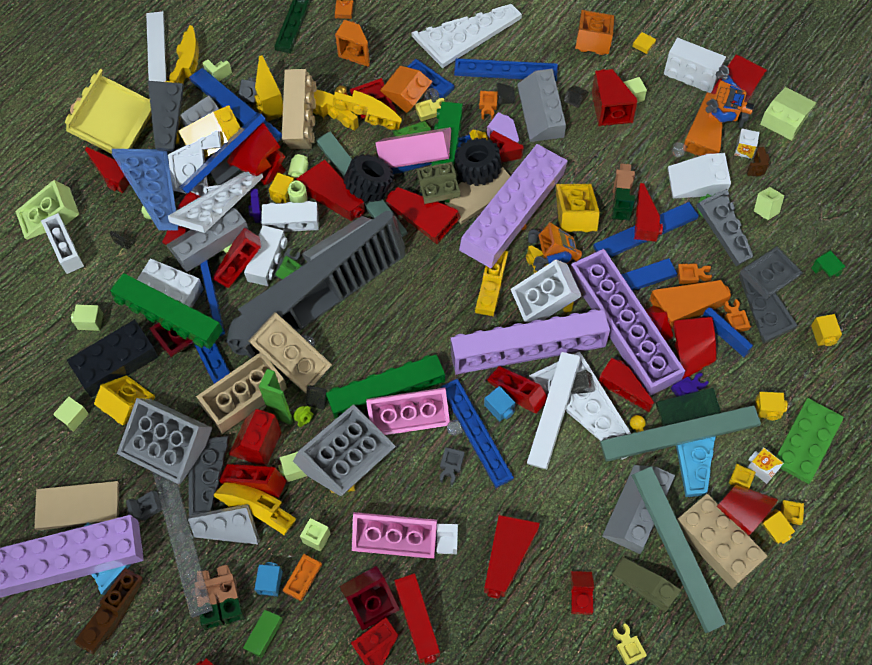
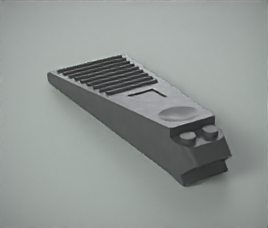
(321, 281)

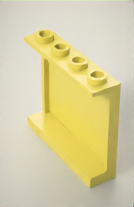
(109, 115)

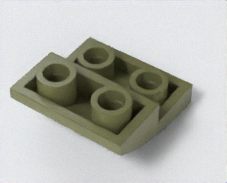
(438, 182)

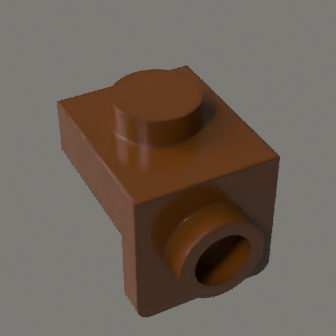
(760, 164)

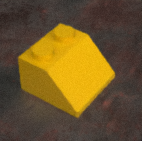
(119, 397)

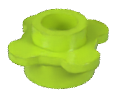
(303, 415)

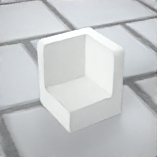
(447, 538)

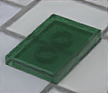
(688, 407)

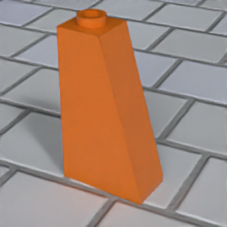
(705, 132)
(690, 300)

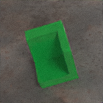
(828, 263)

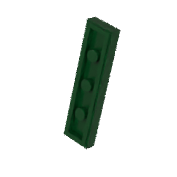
(292, 25)

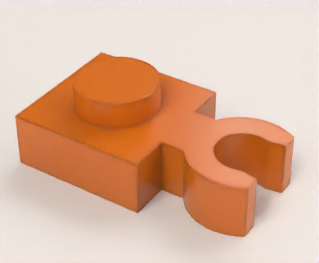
(488, 103)
(691, 273)
(736, 318)

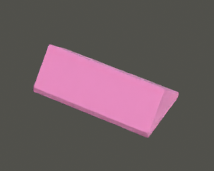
(415, 148)
(409, 411)
(394, 535)

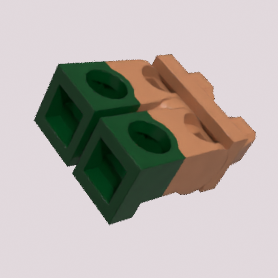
(622, 187)
(222, 591)

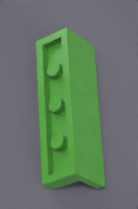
(274, 397)

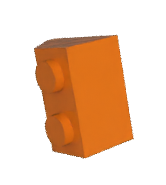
(352, 43)
(406, 87)

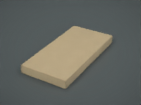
(476, 198)
(290, 352)
(76, 505)

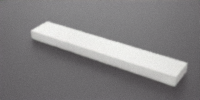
(156, 47)
(554, 410)

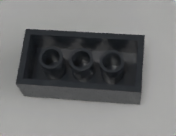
(112, 357)

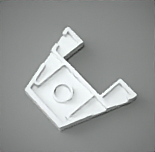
(190, 158)

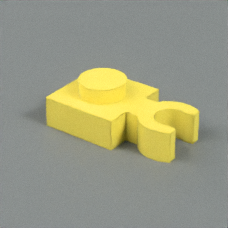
(428, 109)
(629, 648)

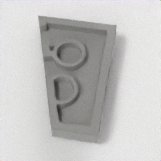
(226, 524)

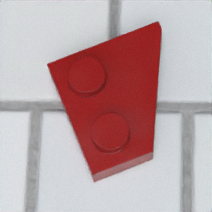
(376, 643)

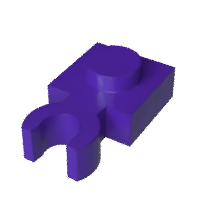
(255, 208)
(687, 386)

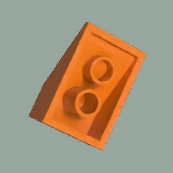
(595, 32)

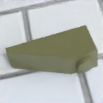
(647, 584)

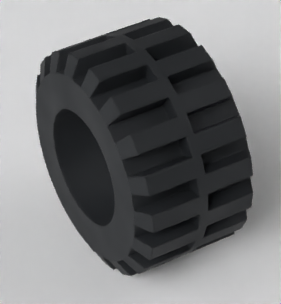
(478, 161)
(368, 177)

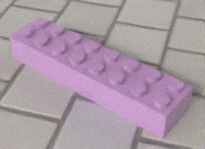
(513, 206)
(628, 322)
(529, 341)
(70, 555)

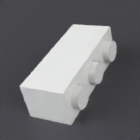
(291, 216)
(62, 243)
(263, 264)

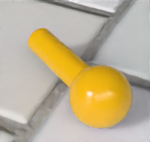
(637, 423)

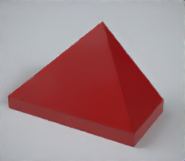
(661, 321)

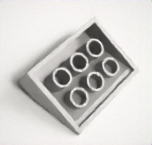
(163, 439)
(344, 451)

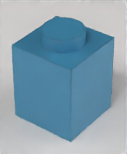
(500, 404)
(268, 579)

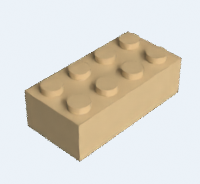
(298, 109)
(237, 393)
(720, 541)

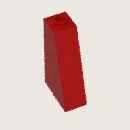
(329, 189)
(431, 218)
(509, 548)
(417, 619)

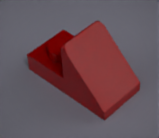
(508, 148)
(275, 160)
(582, 592)

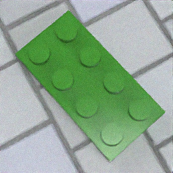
(808, 440)

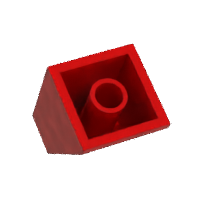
(612, 99)
(257, 438)

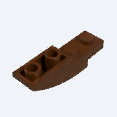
(111, 611)

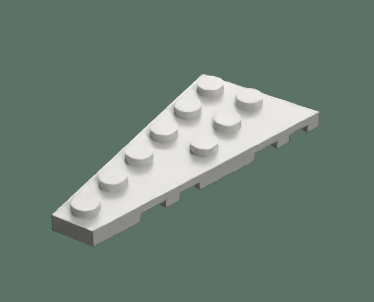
(209, 208)
(590, 409)

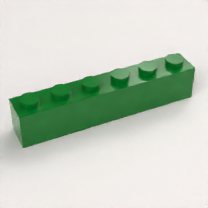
(450, 116)
(166, 311)
(402, 380)

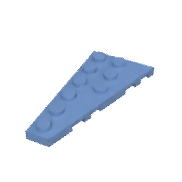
(151, 180)

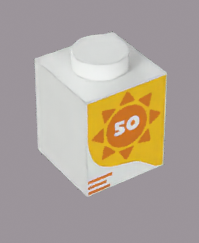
(746, 143)
(764, 464)

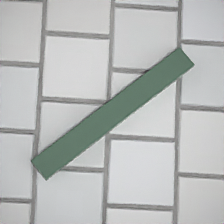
(341, 161)
(680, 433)
(678, 550)

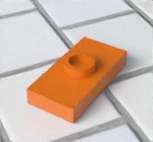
(344, 9)
(302, 577)

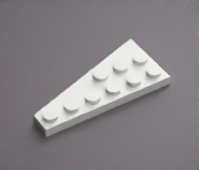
(464, 34)

